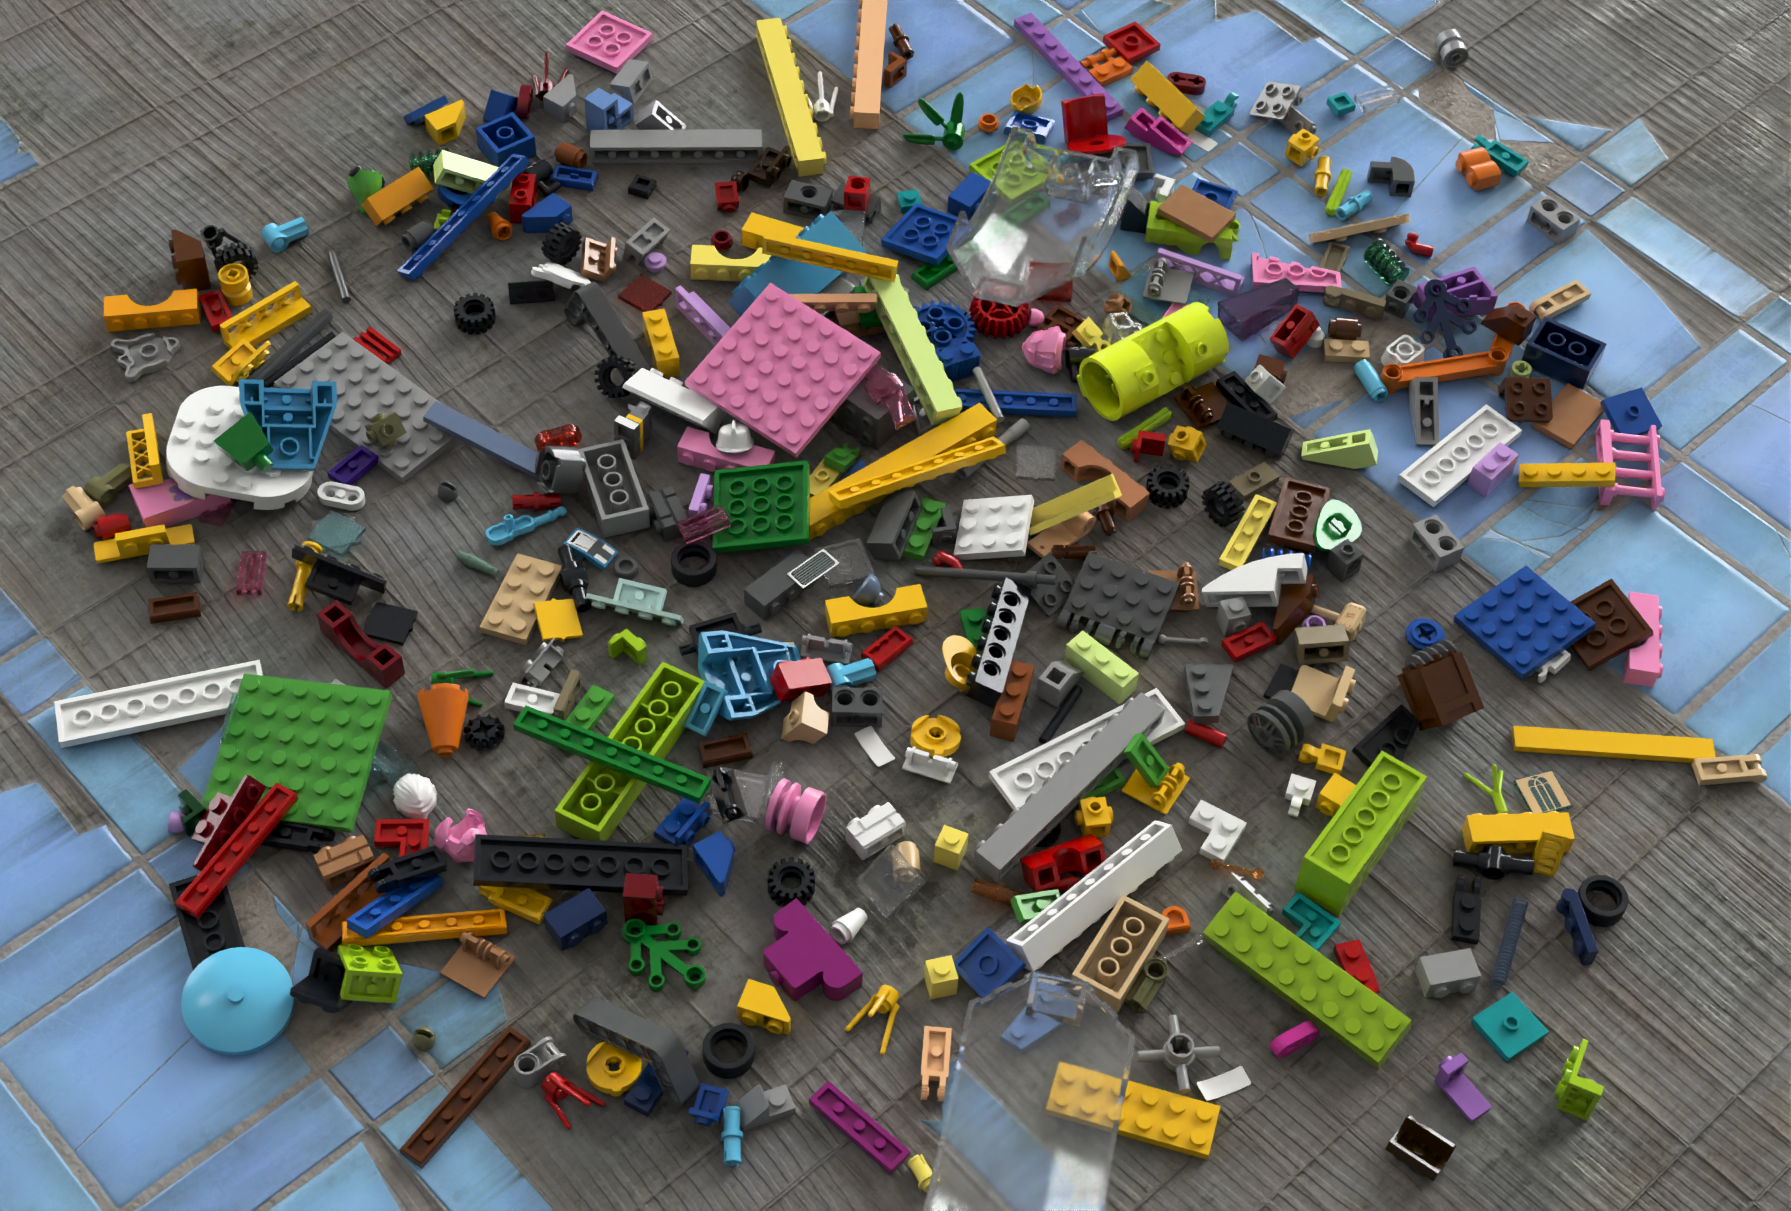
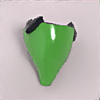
(364, 184)

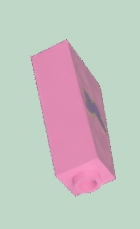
(170, 505)

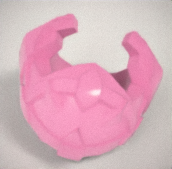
(1045, 348)
(460, 838)

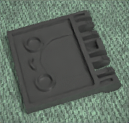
(1119, 602)

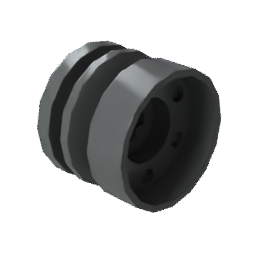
(1281, 723)

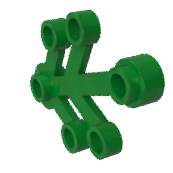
(662, 951)

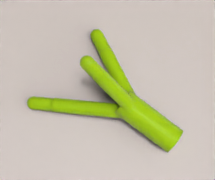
(1496, 793)

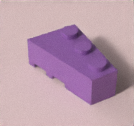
(1464, 285)

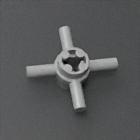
(1183, 1060)

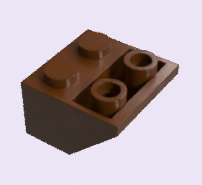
(190, 262)

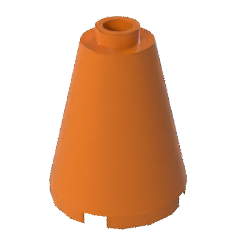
(443, 716)

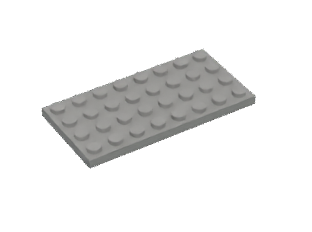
(370, 388)

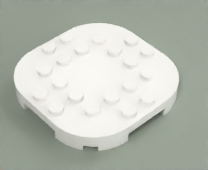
(204, 469)

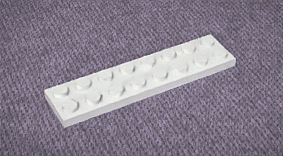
(149, 704)
(1028, 772)

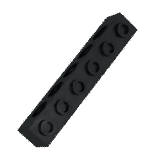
(998, 642)

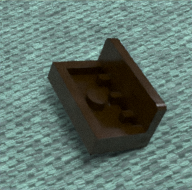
(769, 166)
(1421, 1148)

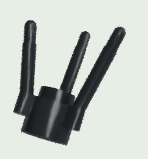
(213, 237)

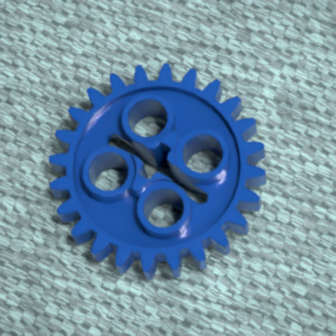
(946, 325)

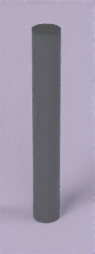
(339, 278)

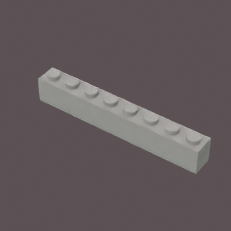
(676, 146)

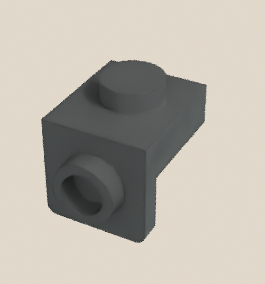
(947, 532)

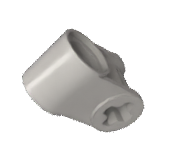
(542, 1059)

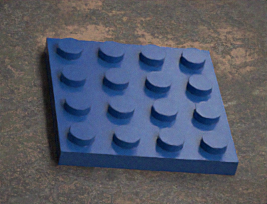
(1524, 622)

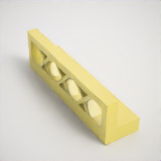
(1074, 503)

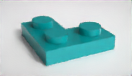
(1315, 923)

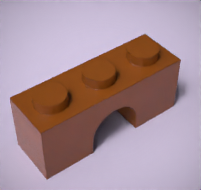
(1010, 704)

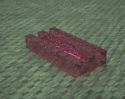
(704, 526)
(250, 587)

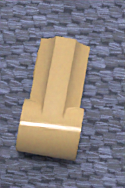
(83, 507)

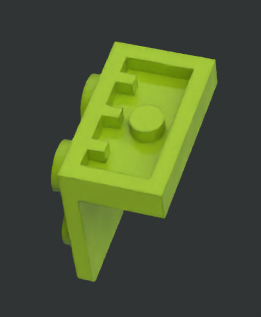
(369, 974)
(1577, 1094)

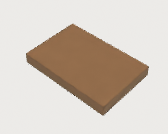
(1196, 213)
(1572, 416)

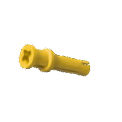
(303, 571)

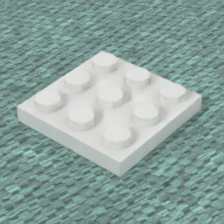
(994, 527)

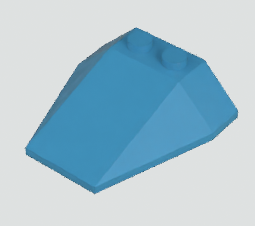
(291, 420)
(743, 669)

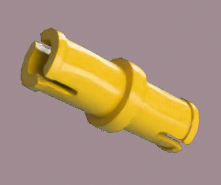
(1322, 176)

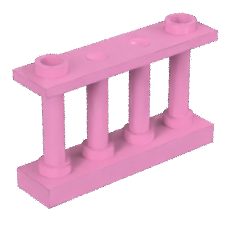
(1606, 454)

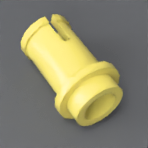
(921, 1171)

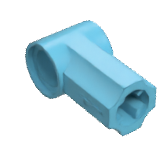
(279, 236)
(851, 674)

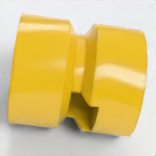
(235, 284)

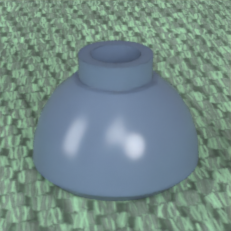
(868, 591)

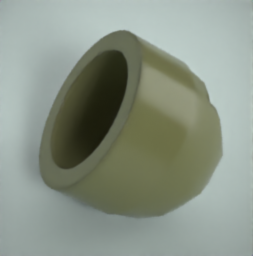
(422, 1042)

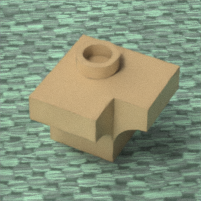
(805, 720)

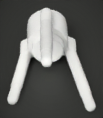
(822, 109)

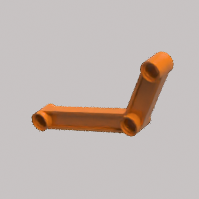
(1452, 368)

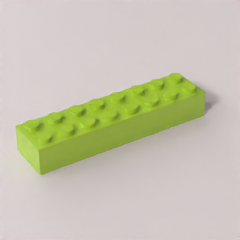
(650, 725)
(1307, 980)

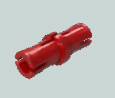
(536, 501)

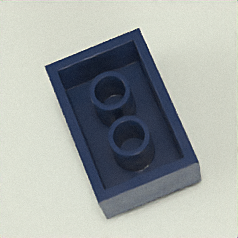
(1563, 352)

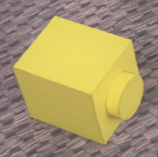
(950, 847)
(941, 977)

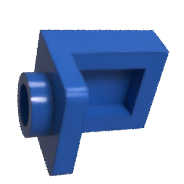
(709, 1104)

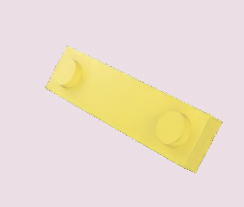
(1247, 533)

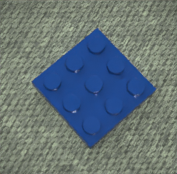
(921, 234)

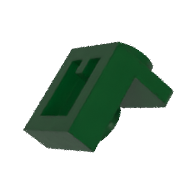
(192, 809)

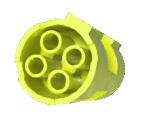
(1153, 361)

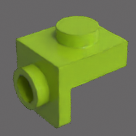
(630, 644)

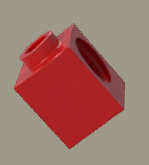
(857, 193)

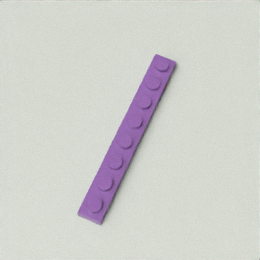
(1064, 62)

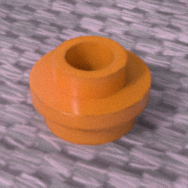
(988, 123)

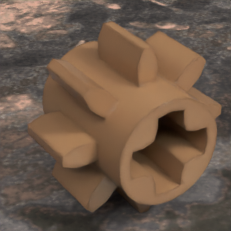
(1117, 304)

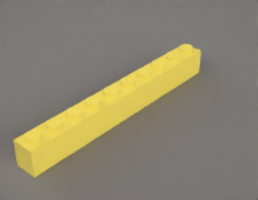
(790, 97)

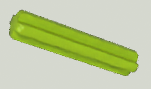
(1338, 192)
(1148, 425)

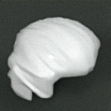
(414, 796)

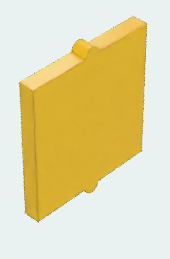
(558, 619)

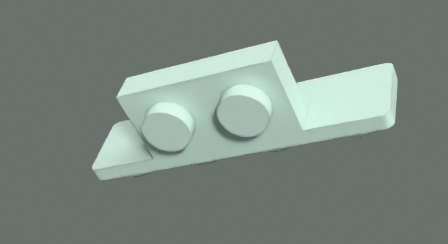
(639, 599)

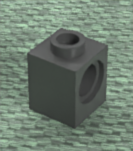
(1400, 298)
(1344, 560)

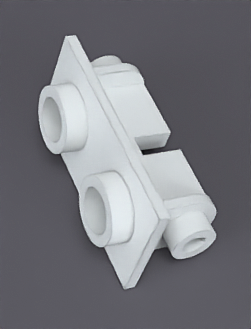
(936, 768)

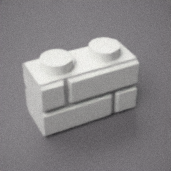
(875, 830)

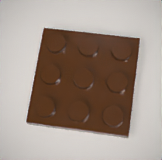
(1616, 626)

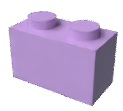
(1492, 469)

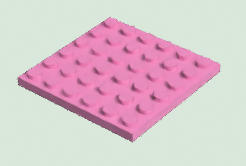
(783, 369)

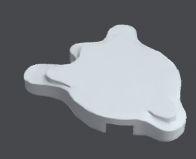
(560, 275)

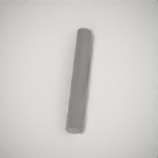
(988, 395)

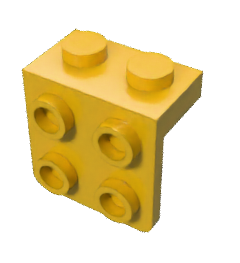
(240, 362)

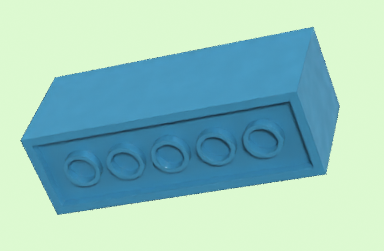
(797, 276)

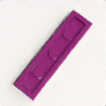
(859, 1127)

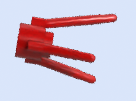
(558, 1088)

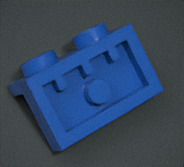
(683, 822)

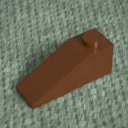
(1293, 606)

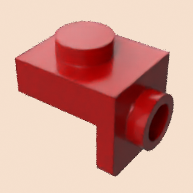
(726, 196)
(1148, 443)

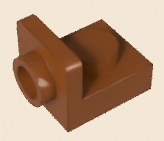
(895, 70)

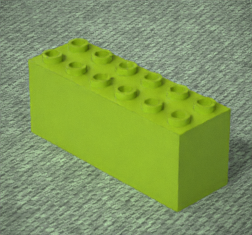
(1359, 833)

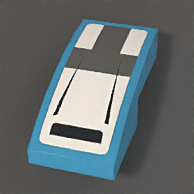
(591, 547)

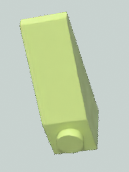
(1344, 450)

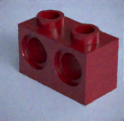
(643, 898)

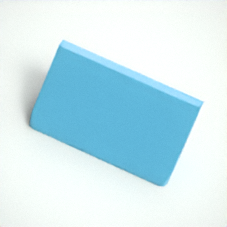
(705, 708)

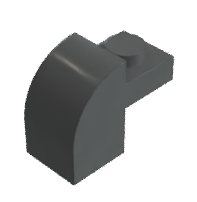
(1396, 173)

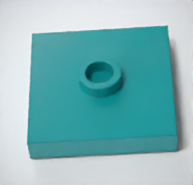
(1509, 1027)

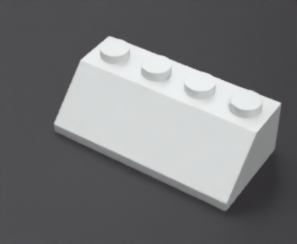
(674, 398)

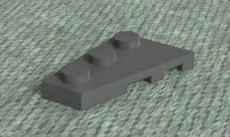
(1207, 690)

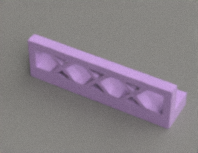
(1205, 274)
(700, 315)

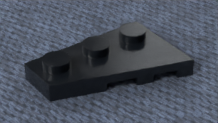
(1390, 736)

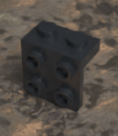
(323, 983)

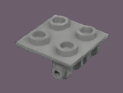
(1276, 100)
(1167, 283)

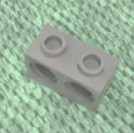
(1553, 220)
(1436, 543)

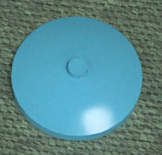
(237, 1001)

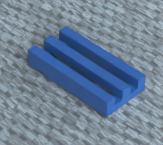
(575, 177)

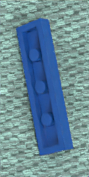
(392, 905)

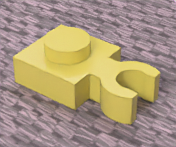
(1089, 335)

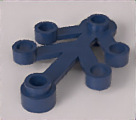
(1443, 316)

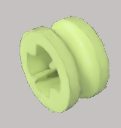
(1520, 366)

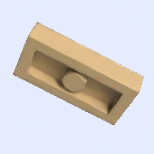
(1345, 350)

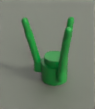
(449, 677)

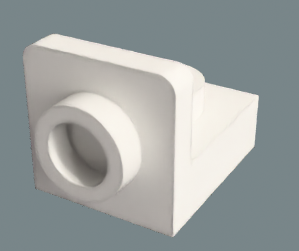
(1163, 187)
(1264, 384)

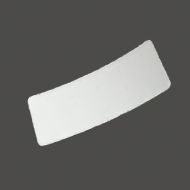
(874, 746)
(1224, 1084)

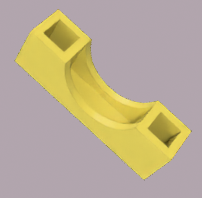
(710, 265)

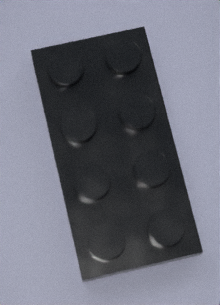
(213, 930)

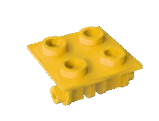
(1162, 797)

